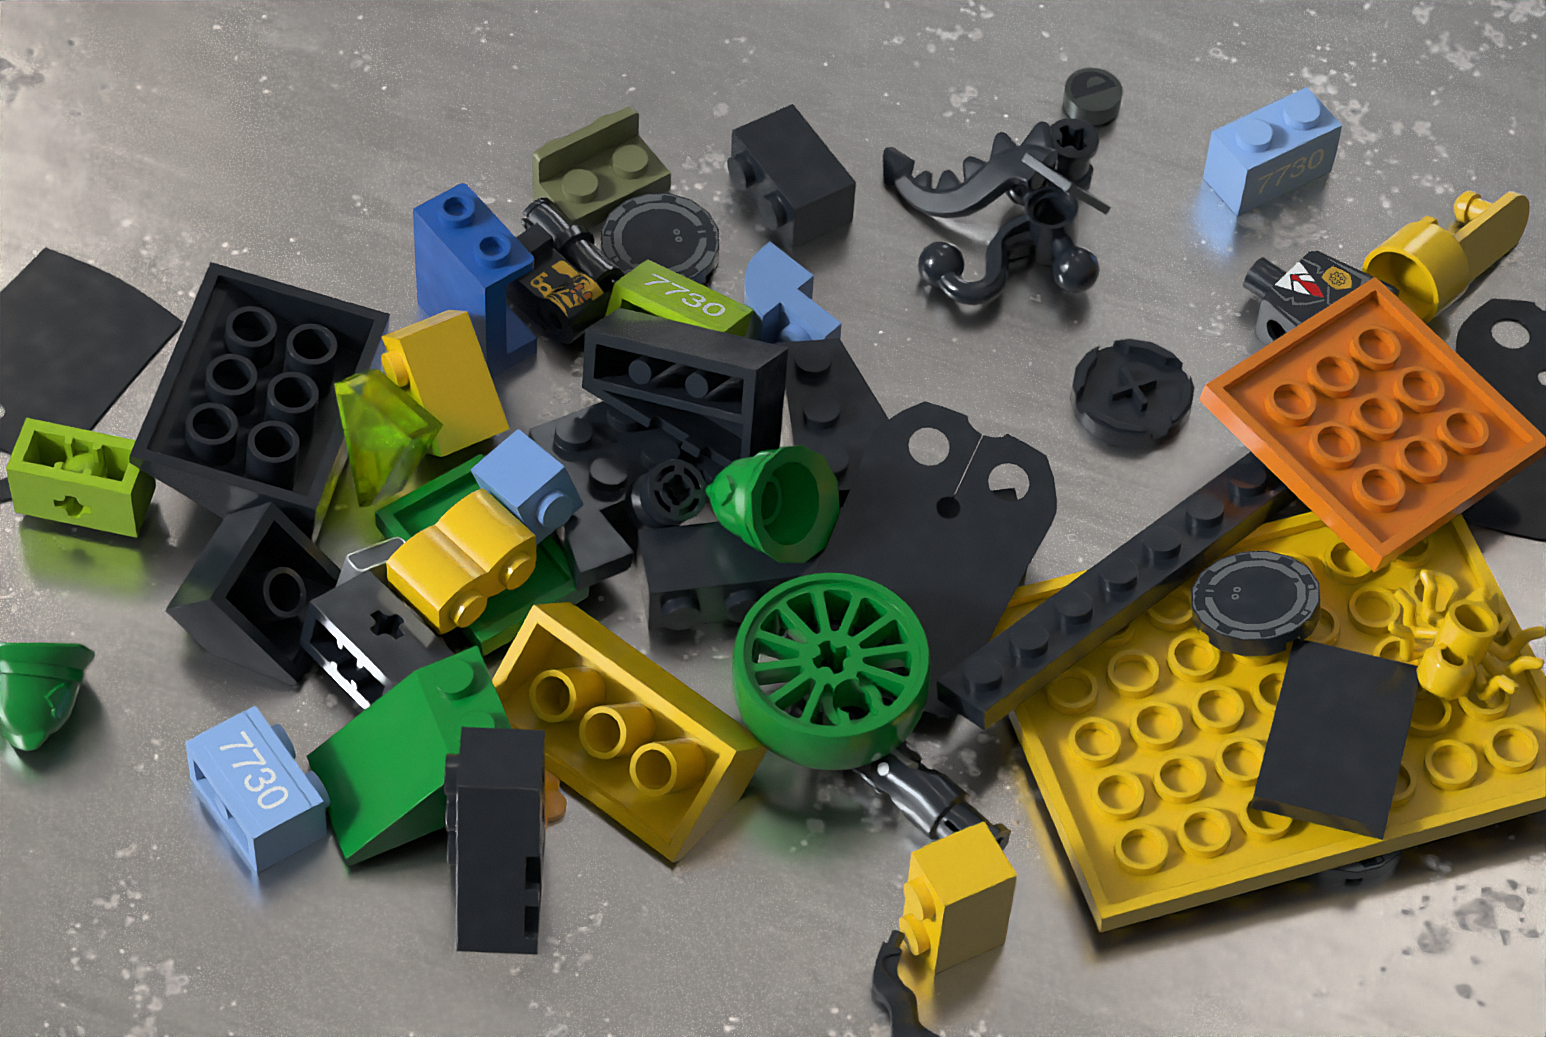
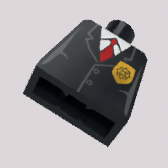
(1301, 292)

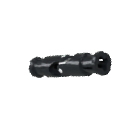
(922, 794)

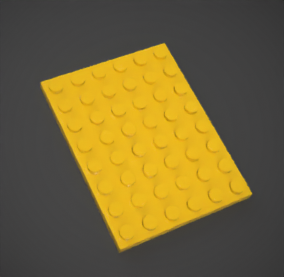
(1163, 736)

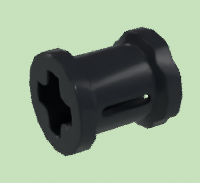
(1076, 145)

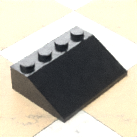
(253, 397)

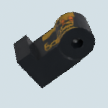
(555, 291)

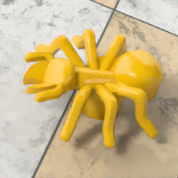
(1461, 643)

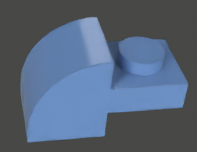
(782, 300)

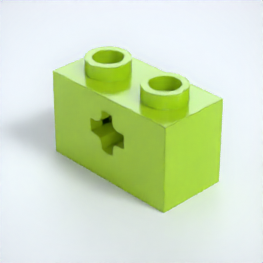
(78, 478)

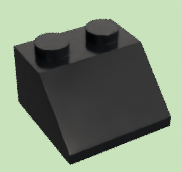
(254, 592)

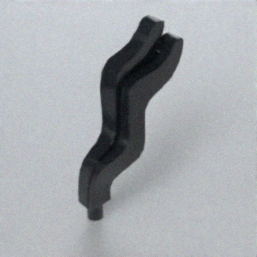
(894, 994)

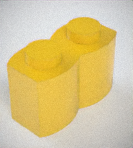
(462, 562)

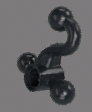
(1044, 233)

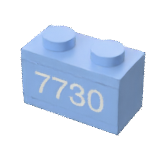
(1272, 151)
(258, 788)

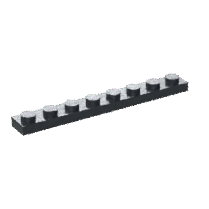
(1113, 593)

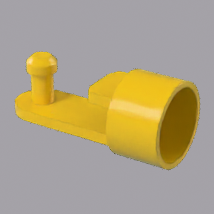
(1437, 267)

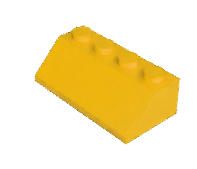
(625, 729)

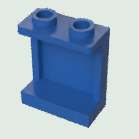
(465, 265)

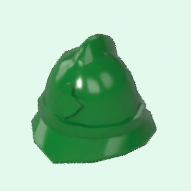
(779, 502)
(39, 688)

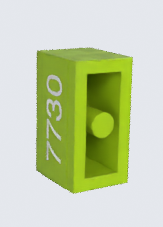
(671, 296)

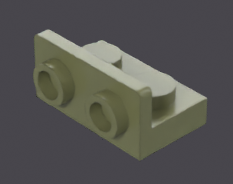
(598, 168)

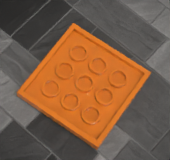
(1374, 423)

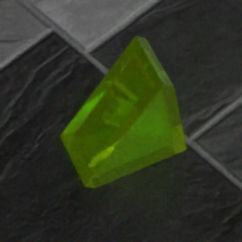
(382, 433)

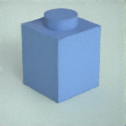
(529, 484)

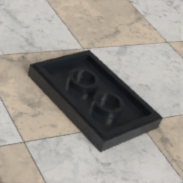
(1337, 738)

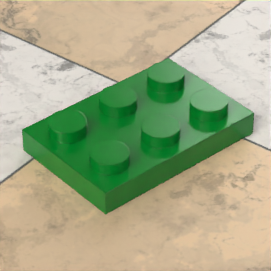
(507, 610)

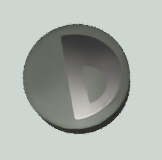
(1092, 95)

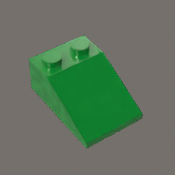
(390, 759)

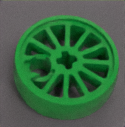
(831, 670)

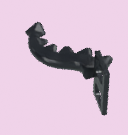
(983, 180)

